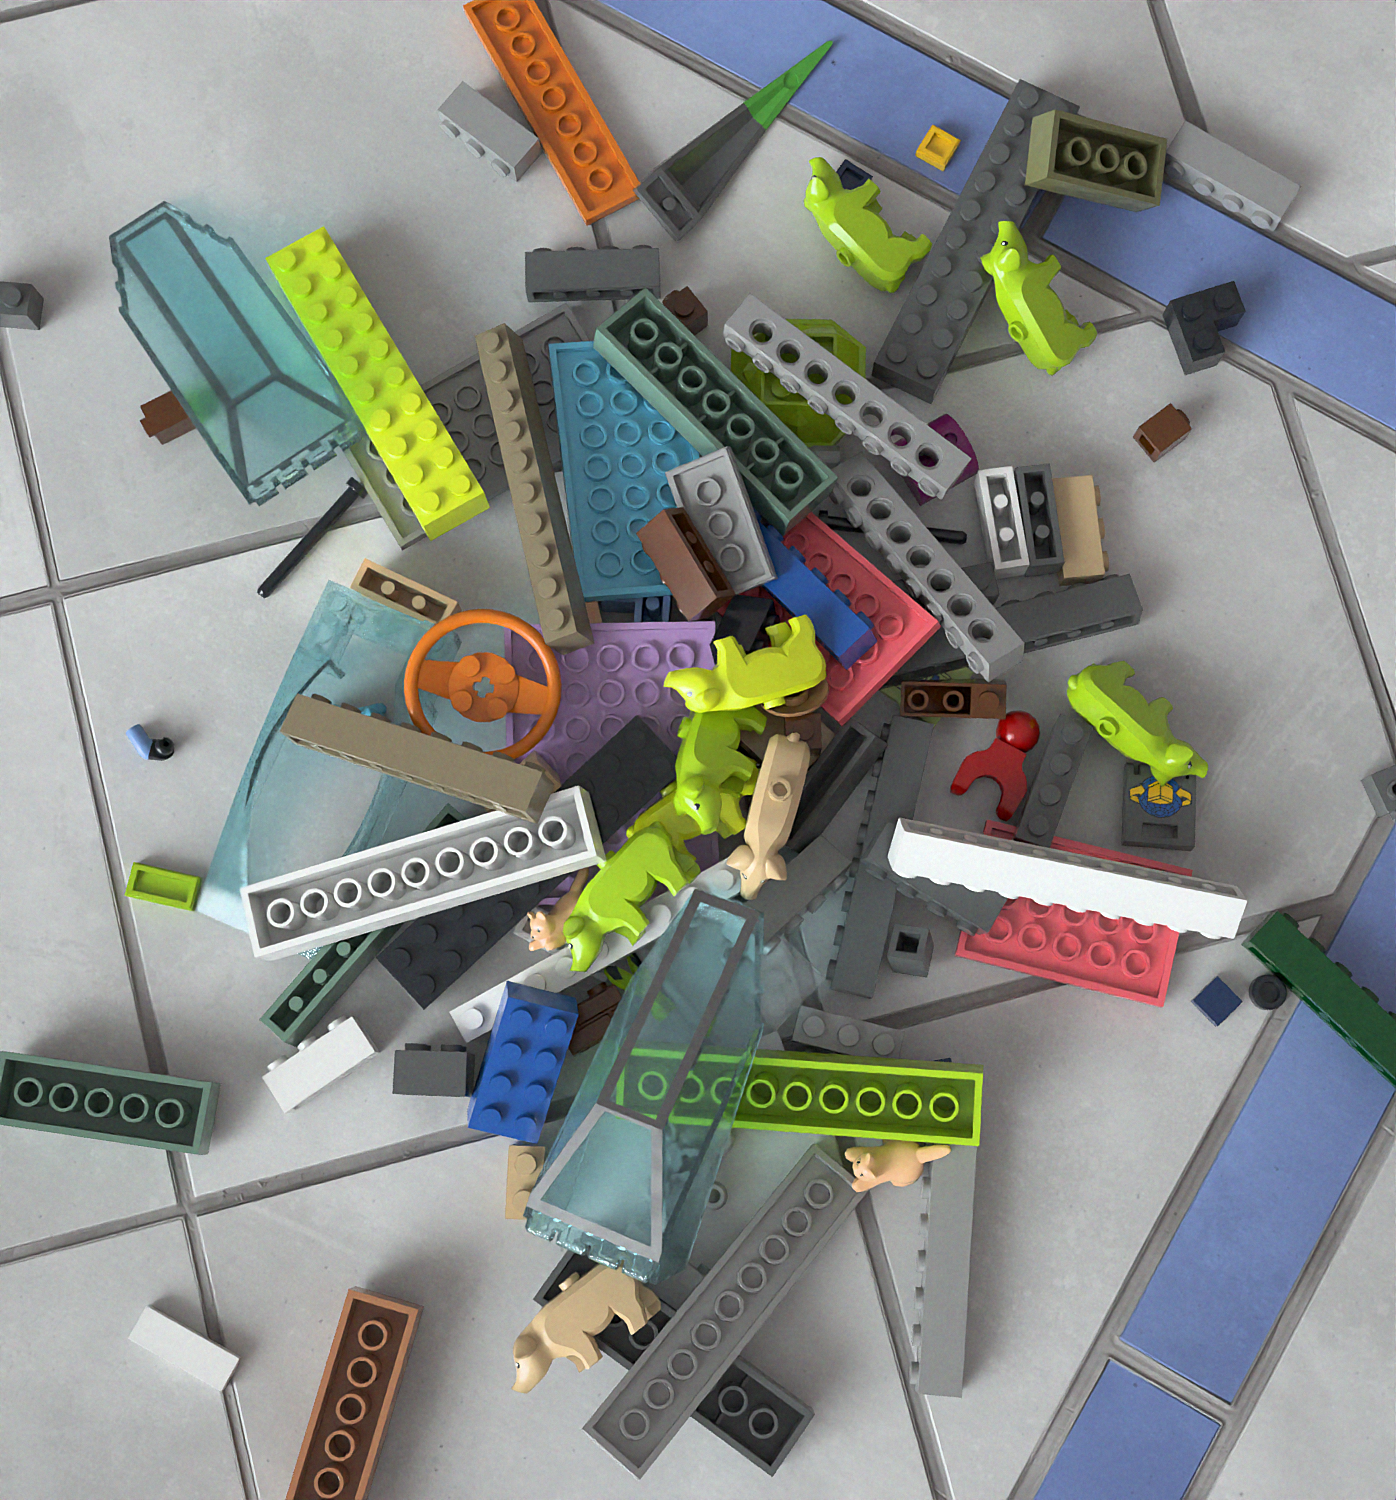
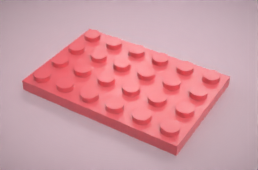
(898, 620)
(1075, 946)

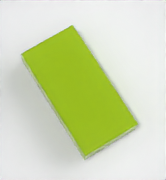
(163, 886)

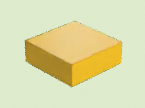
(937, 147)

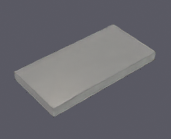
(724, 517)

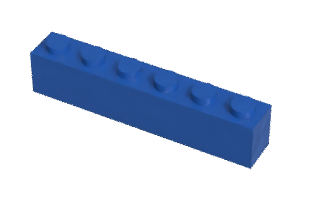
(805, 593)

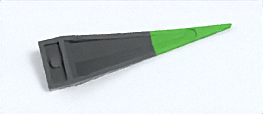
(693, 177)

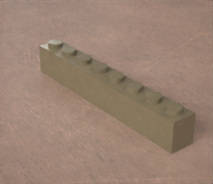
(417, 757)

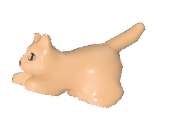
(548, 928)
(893, 1161)

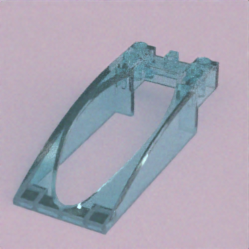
(321, 648)

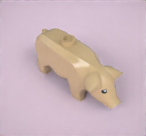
(771, 813)
(575, 1316)

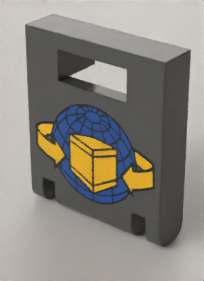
(1156, 805)

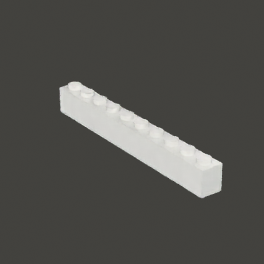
(1065, 879)
(553, 974)

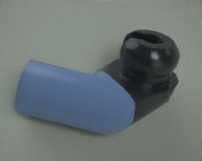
(150, 748)

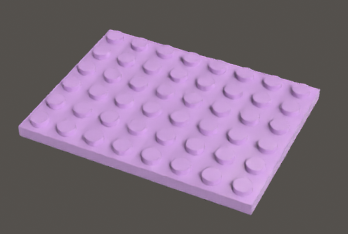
(604, 692)

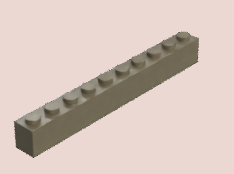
(534, 491)

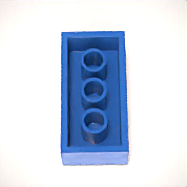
(522, 1062)

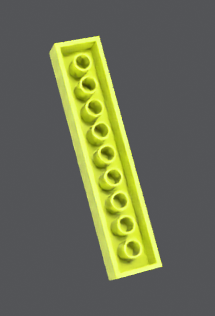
(378, 383)

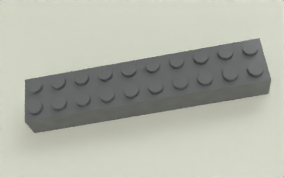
(953, 277)

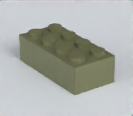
(1095, 161)

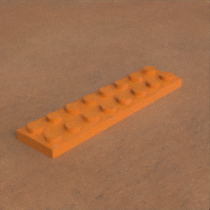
(555, 105)

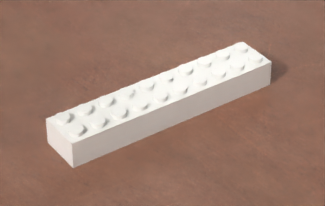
(420, 876)

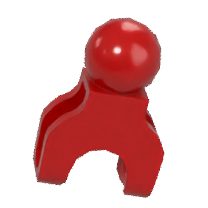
(1002, 761)

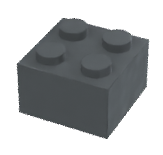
(433, 1073)

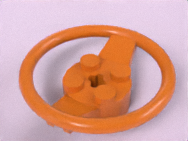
(458, 680)

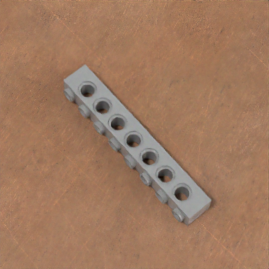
(757, 317)
(988, 657)

